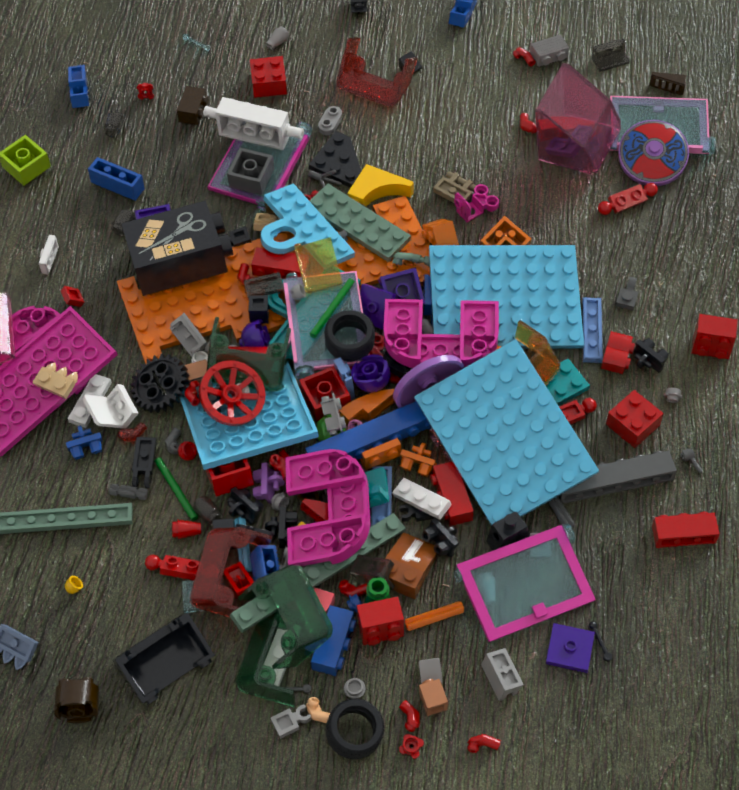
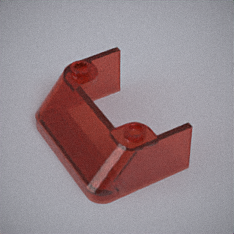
(369, 86)
(206, 590)

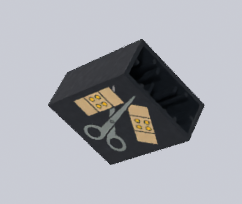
(177, 247)

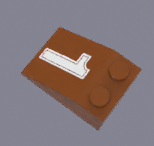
(411, 564)

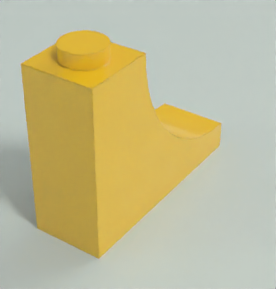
(377, 183)

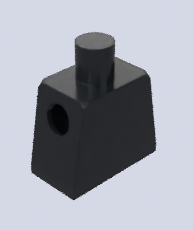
(508, 531)

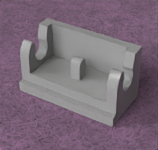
(188, 335)
(501, 673)

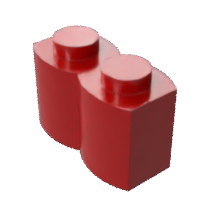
(616, 353)

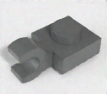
(627, 297)

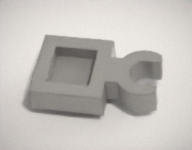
(287, 722)

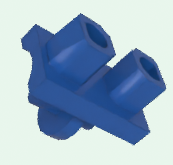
(75, 446)

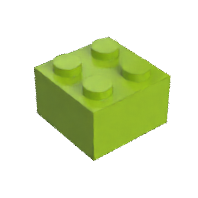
(24, 160)

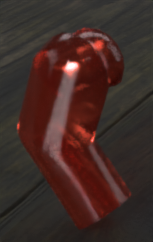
(132, 434)

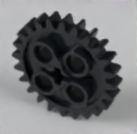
(172, 377)

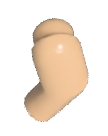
(315, 710)

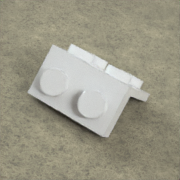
(112, 411)

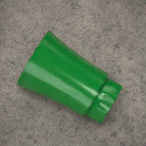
(377, 590)

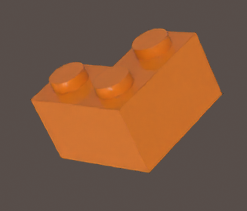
(440, 232)
(505, 233)

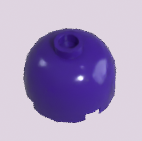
(255, 335)
(371, 373)

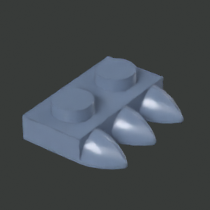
(16, 645)

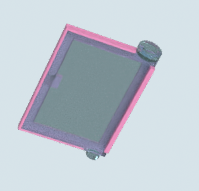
(685, 114)
(309, 352)

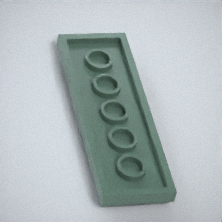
(360, 222)

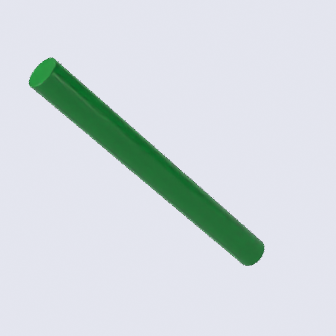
(332, 307)
(176, 489)

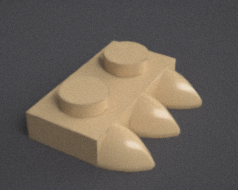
(55, 381)

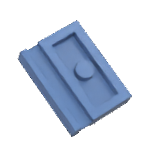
(344, 371)

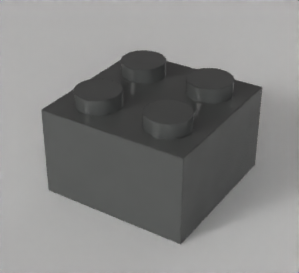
(250, 171)

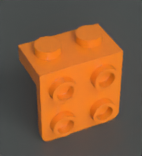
(381, 454)

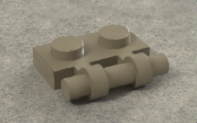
(448, 187)

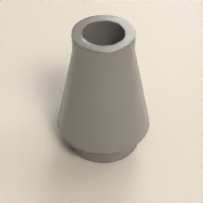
(278, 37)

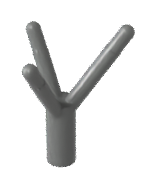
(323, 177)

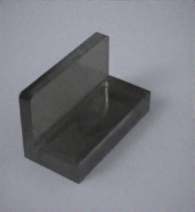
(610, 55)
(264, 285)
(372, 567)

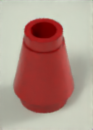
(184, 529)

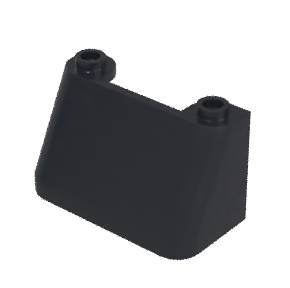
(163, 657)

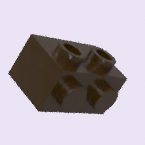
(192, 105)

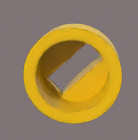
(73, 585)

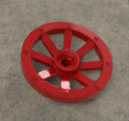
(234, 390)

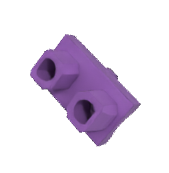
(269, 480)

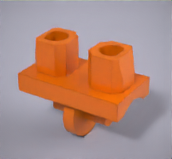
(409, 458)

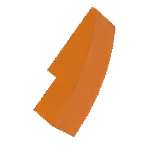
(367, 406)

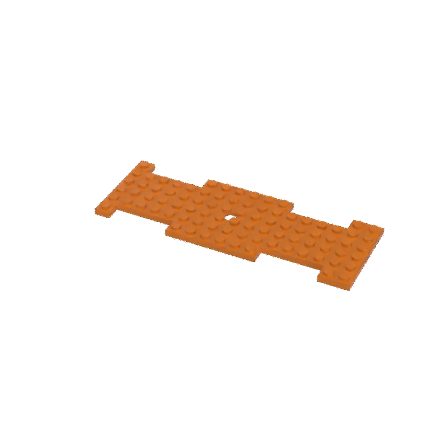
(225, 295)

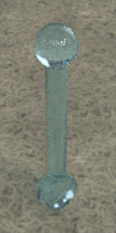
(186, 37)

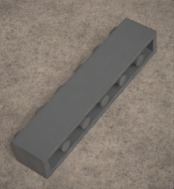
(624, 475)

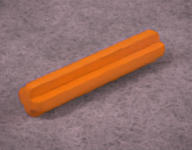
(434, 616)

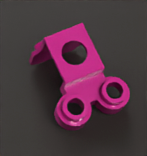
(479, 202)

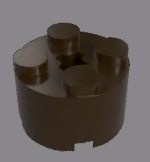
(76, 700)

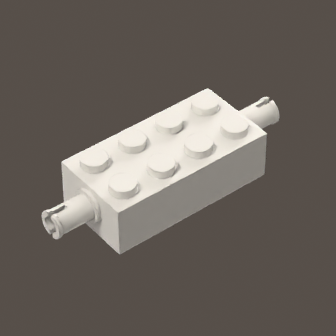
(253, 123)

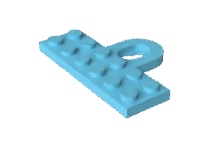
(302, 220)

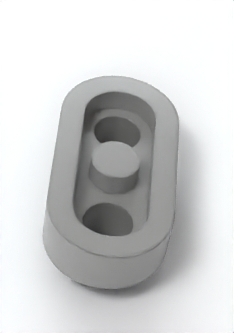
(332, 117)

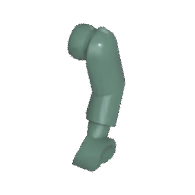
(416, 258)

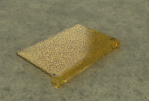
(318, 265)

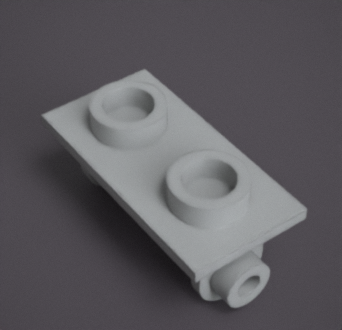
(332, 407)

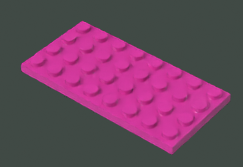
(69, 344)

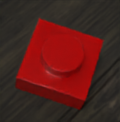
(72, 296)

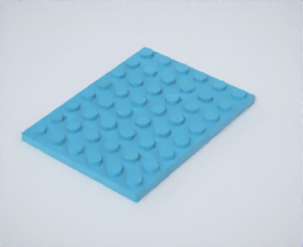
(527, 280)
(506, 434)

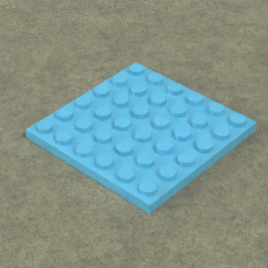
(279, 424)

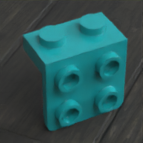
(377, 487)

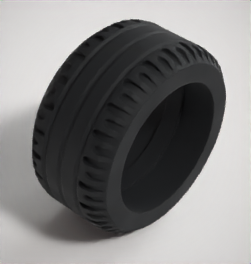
(349, 319)
(365, 709)

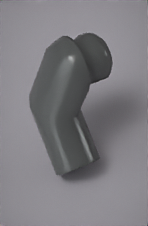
(171, 441)

